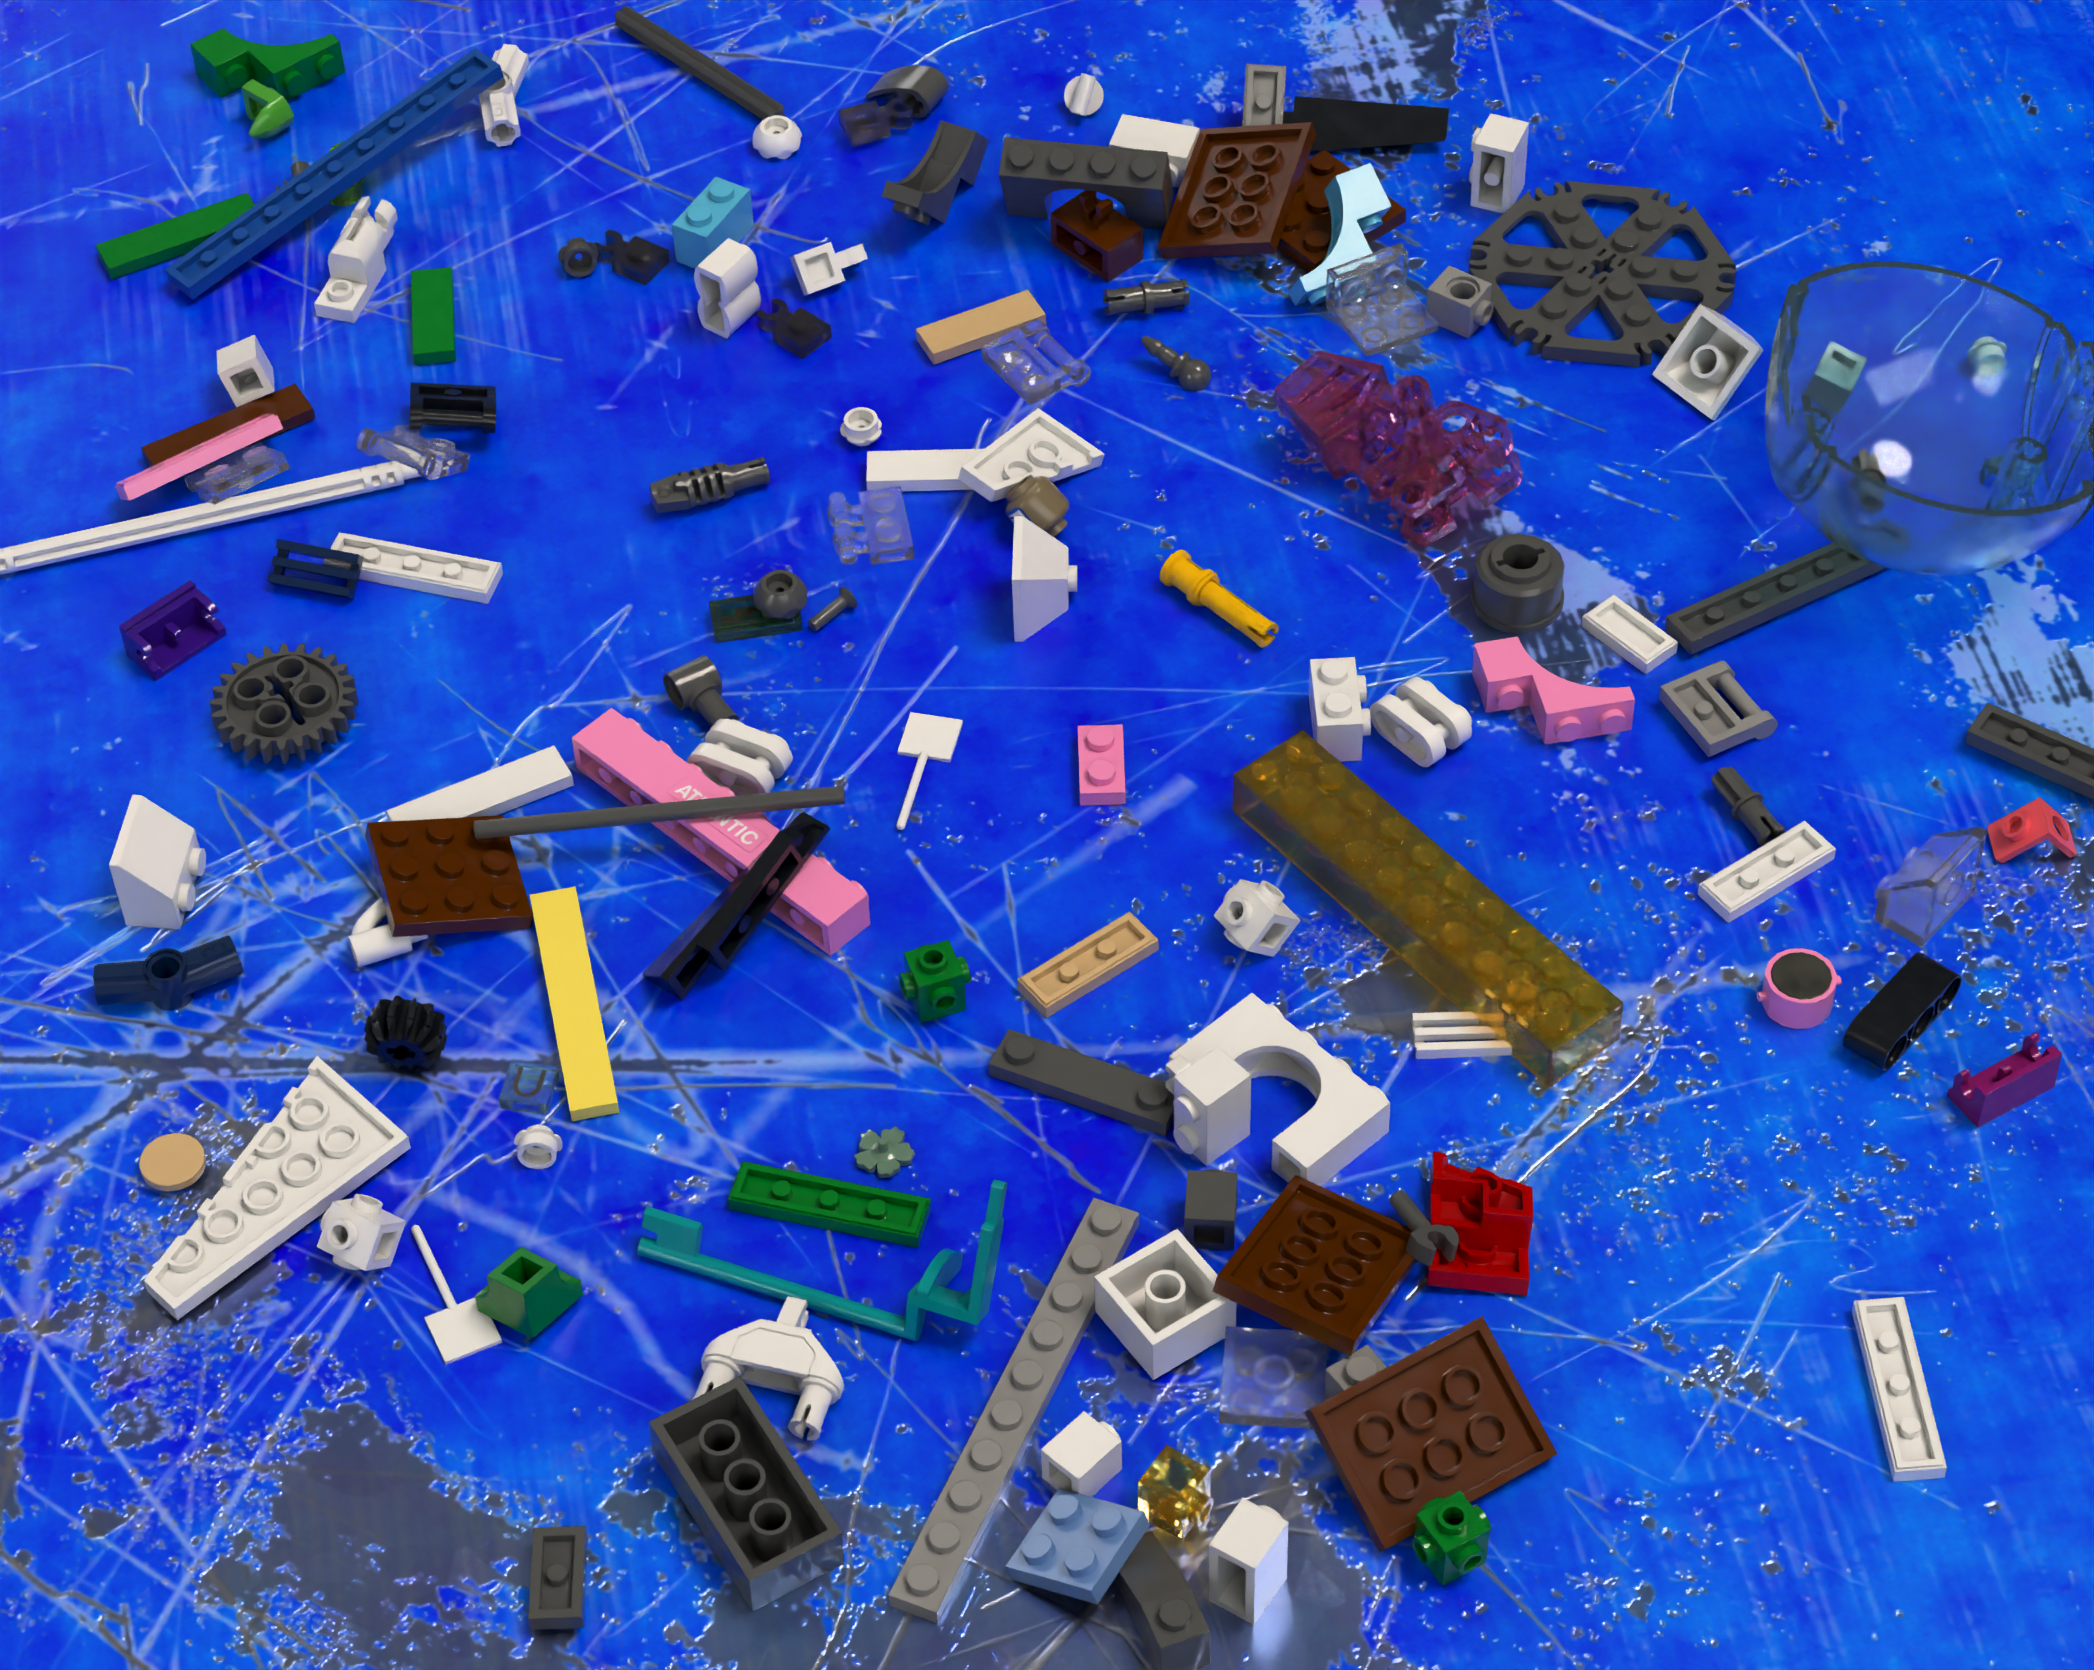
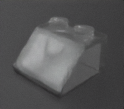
(1931, 884)

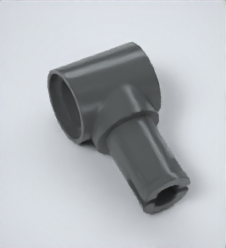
(698, 687)

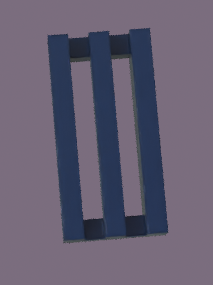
(282, 562)

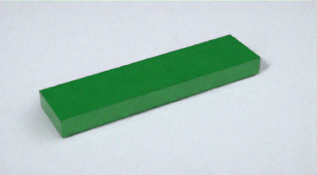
(168, 238)
(830, 1204)

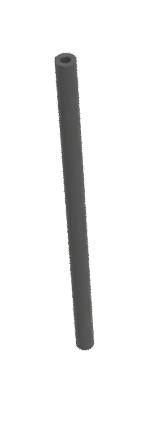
(659, 812)

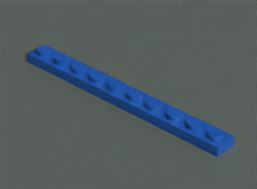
(333, 174)

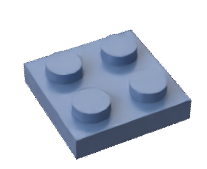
(1078, 1545)

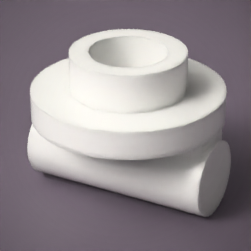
(1083, 95)

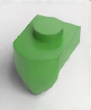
(267, 110)

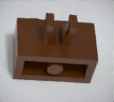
(1096, 235)

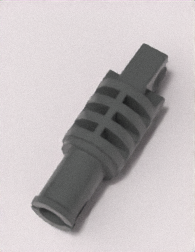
(707, 485)

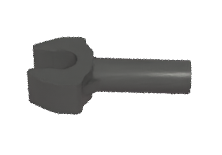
(1424, 1236)

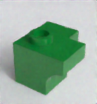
(527, 1292)

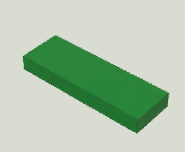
(433, 316)

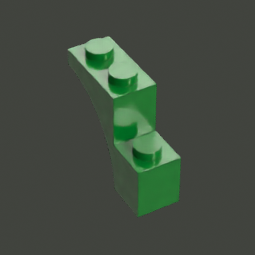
(231, 62)

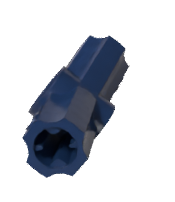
(167, 975)

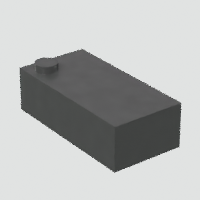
(746, 1493)

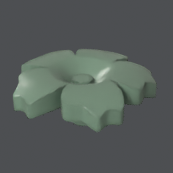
(884, 1153)

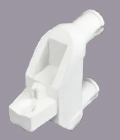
(778, 1358)

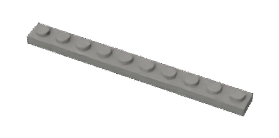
(1011, 1414)

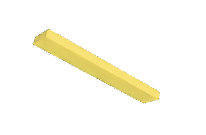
(574, 1004)

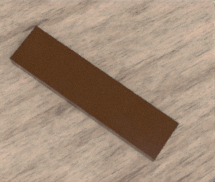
(287, 403)

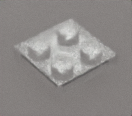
(1271, 1377)

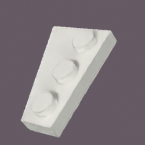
(1031, 447)

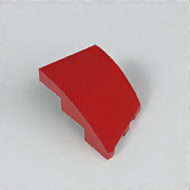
(1492, 1228)

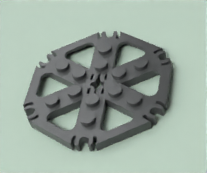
(1585, 251)

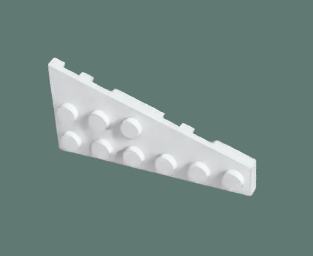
(286, 1177)

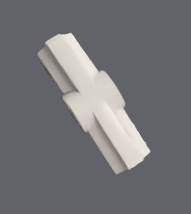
(498, 101)

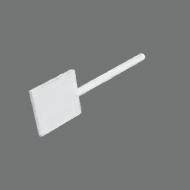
(926, 739)
(460, 1327)

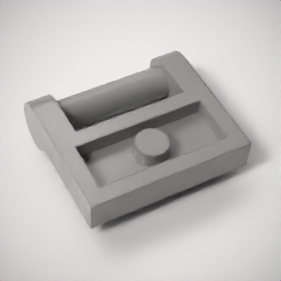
(1708, 716)

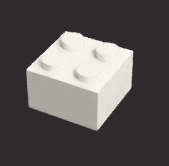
(1163, 1304)

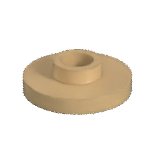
(172, 1162)

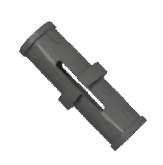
(1146, 297)

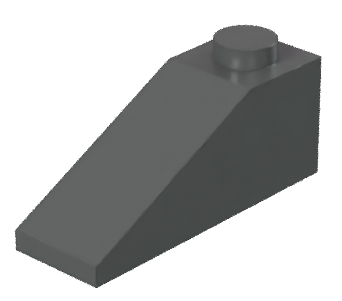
(1164, 1608)

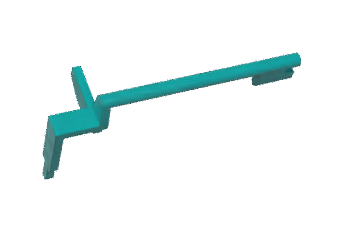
(680, 1243)

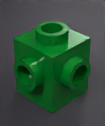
(935, 980)
(1451, 1536)

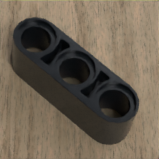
(1902, 1011)

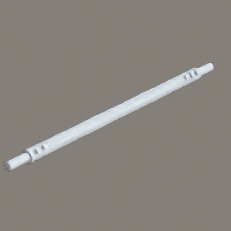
(204, 516)

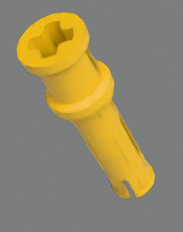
(1204, 589)

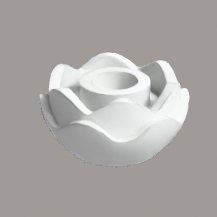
(777, 137)

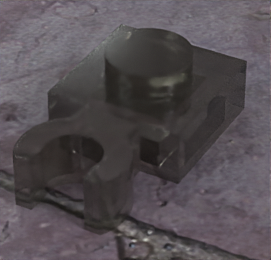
(870, 122)
(633, 259)
(795, 331)

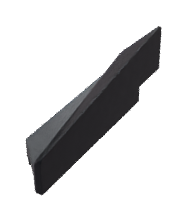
(1367, 124)
(737, 912)

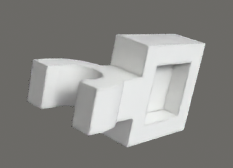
(822, 266)

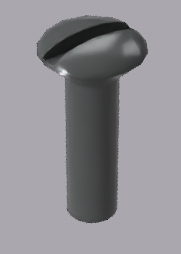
(845, 599)

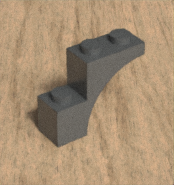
(931, 186)

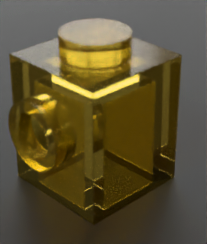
(1175, 1492)

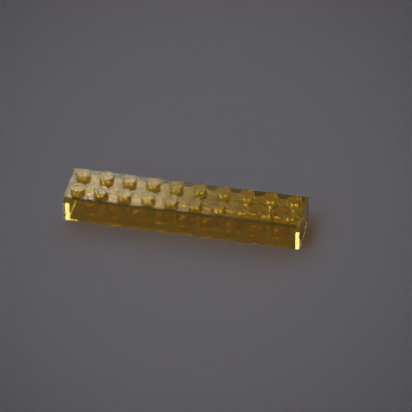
(1427, 908)

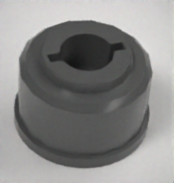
(1518, 584)

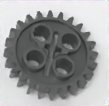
(262, 722)

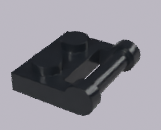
(452, 406)

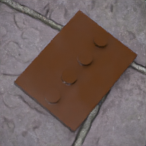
(1237, 191)
(1319, 1265)
(1430, 1429)

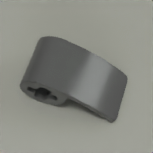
(917, 84)

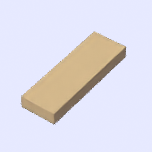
(977, 326)
(1087, 964)

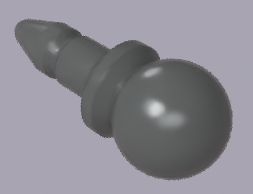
(1191, 373)

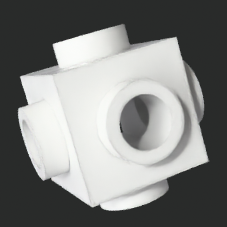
(1256, 917)
(360, 1233)

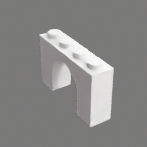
(1347, 1110)

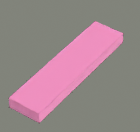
(198, 456)

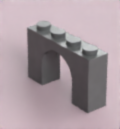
(1132, 176)

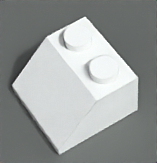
(155, 866)

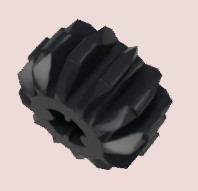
(405, 1033)

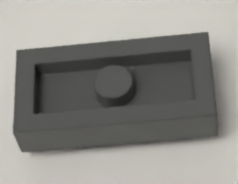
(558, 1577)

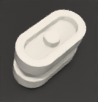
(1421, 721)
(742, 757)

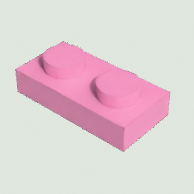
(1101, 765)

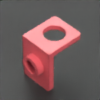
(2028, 828)

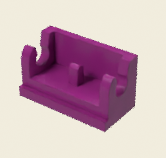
(2006, 1082)

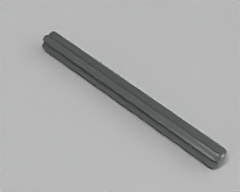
(697, 64)

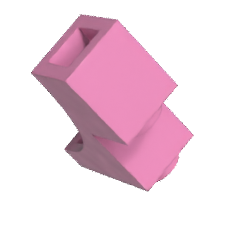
(1561, 708)

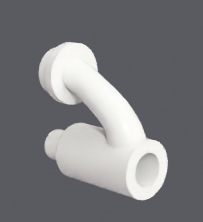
(377, 944)

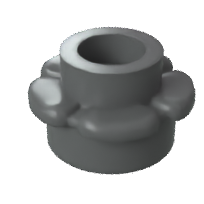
(582, 266)

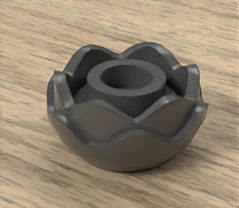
(780, 594)

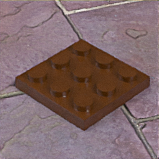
(1309, 220)
(445, 879)

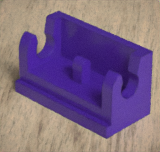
(171, 630)

